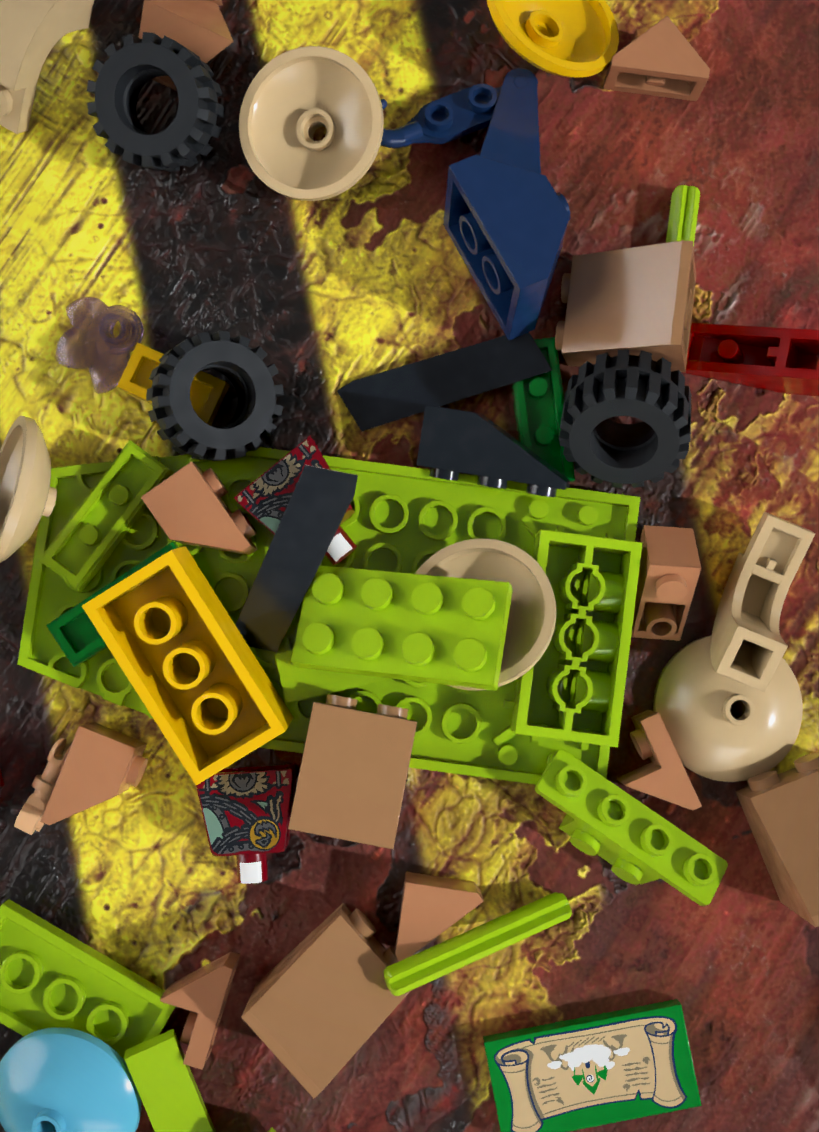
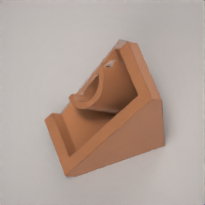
(189, 22)

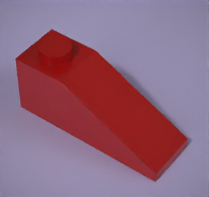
(756, 357)

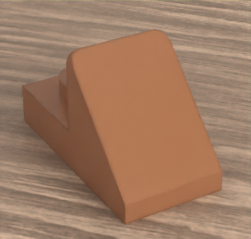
(665, 774)
(205, 997)

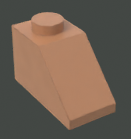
(95, 770)

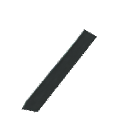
(442, 380)
(295, 555)

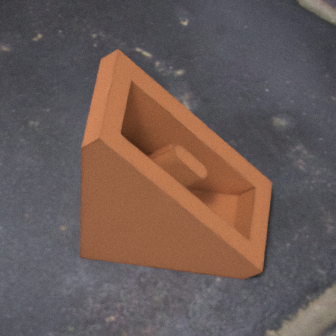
(658, 65)
(430, 908)

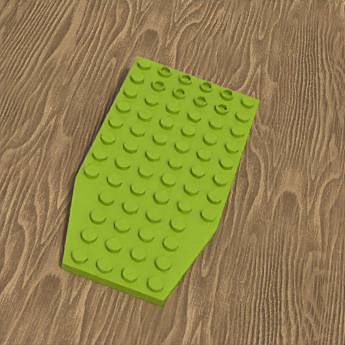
(398, 523)

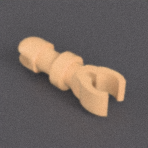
(32, 811)

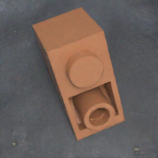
(196, 515)
(665, 582)

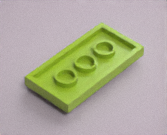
(404, 626)
(64, 983)

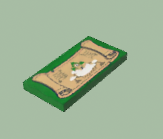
(593, 1070)

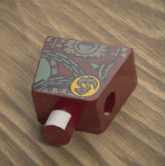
(271, 493)
(249, 815)

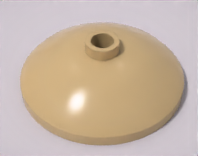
(293, 99)
(23, 484)
(532, 601)
(699, 721)

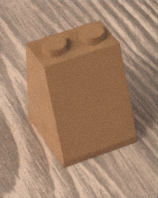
(629, 302)
(353, 772)
(786, 828)
(324, 998)

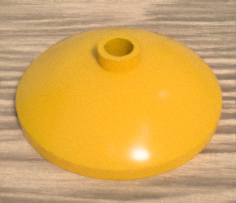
(559, 35)

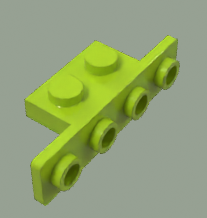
(627, 832)

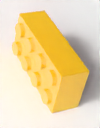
(189, 664)

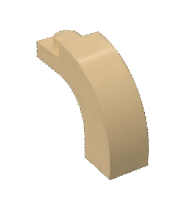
(26, 38)
(746, 625)

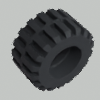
(117, 95)
(252, 383)
(626, 388)

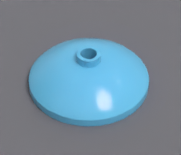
(66, 1084)

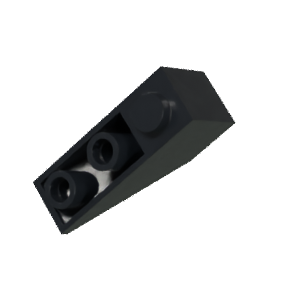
(475, 445)

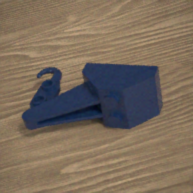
(497, 202)

